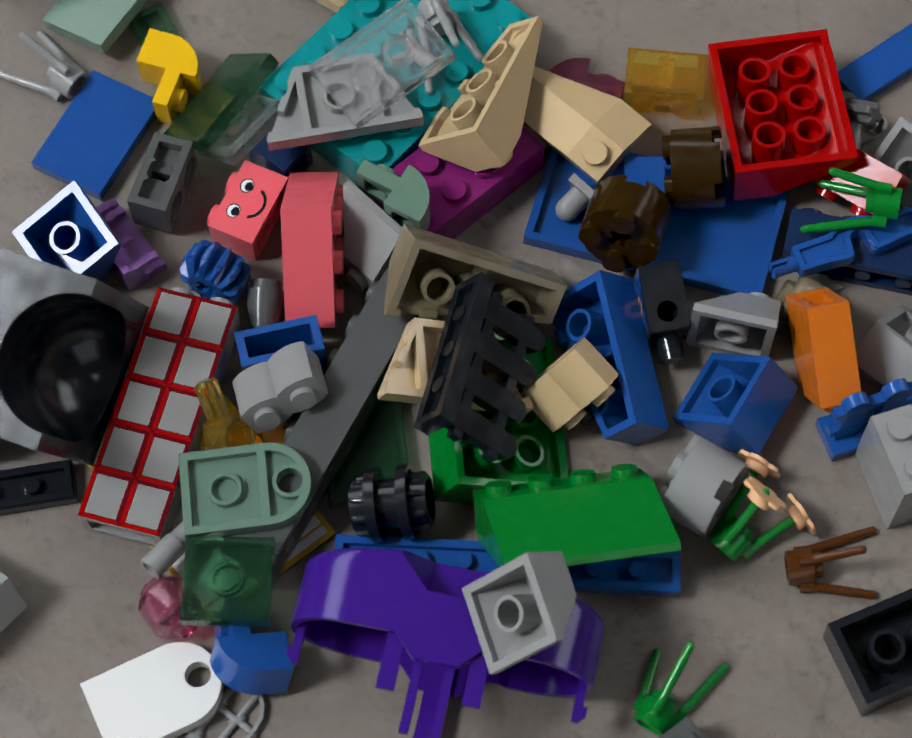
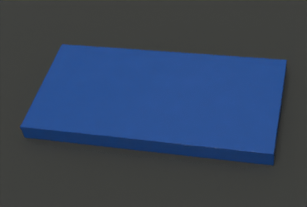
(716, 247)

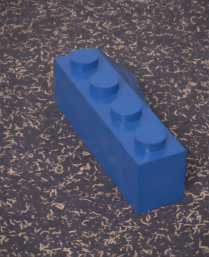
(610, 318)

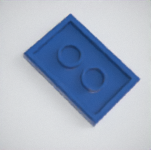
(96, 135)

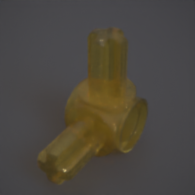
(220, 420)

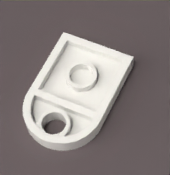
(152, 694)

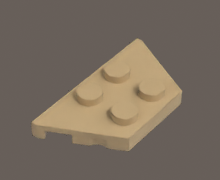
(413, 361)

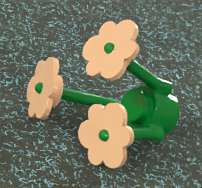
(732, 534)

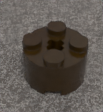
(695, 168)
(625, 223)

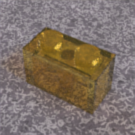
(665, 81)

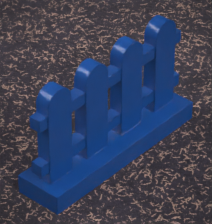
(847, 423)

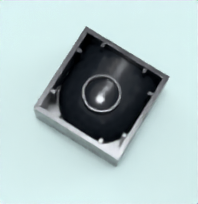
(61, 355)

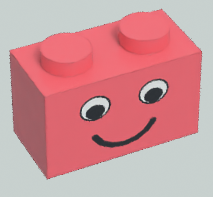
(248, 210)

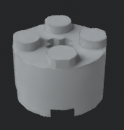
(701, 485)

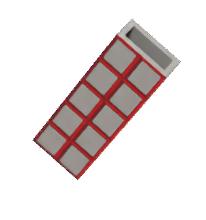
(158, 416)

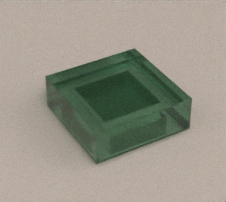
(152, 17)

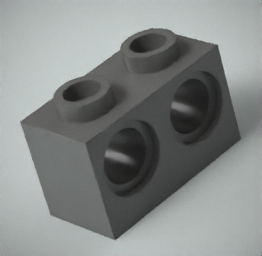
(163, 182)

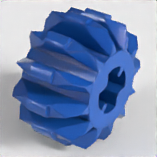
(215, 271)

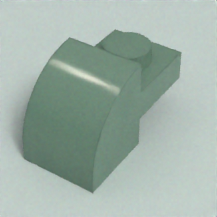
(404, 197)

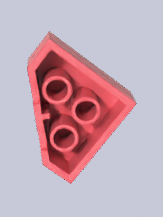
(313, 247)

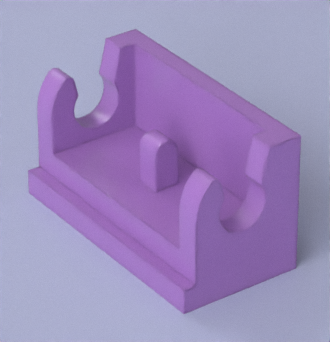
(136, 257)

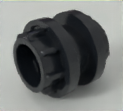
(392, 503)

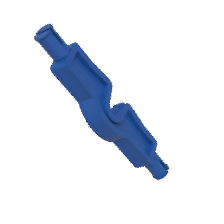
(836, 247)

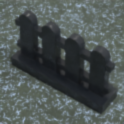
(457, 367)

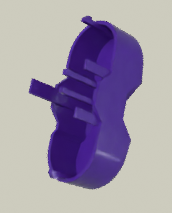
(415, 617)

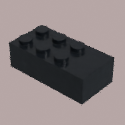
(875, 652)

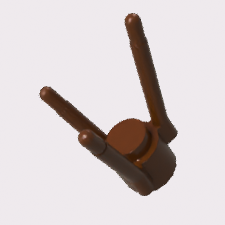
(806, 564)

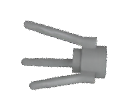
(443, 20)
(63, 74)

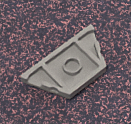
(312, 116)

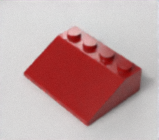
(779, 111)

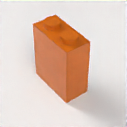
(823, 346)

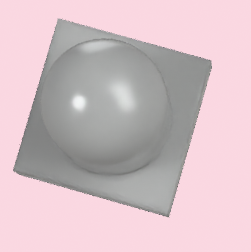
(574, 200)

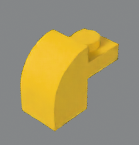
(174, 67)

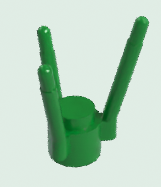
(881, 201)
(657, 711)

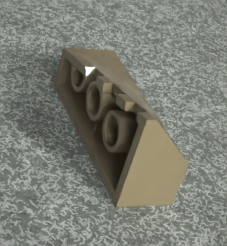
(430, 266)

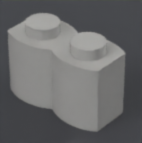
(279, 387)

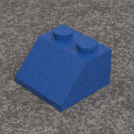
(70, 234)
(736, 401)

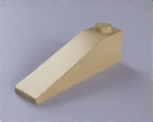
(493, 103)
(582, 123)

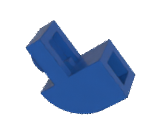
(251, 661)

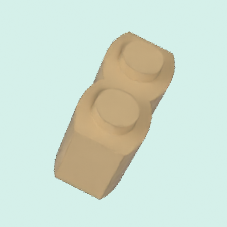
(571, 385)

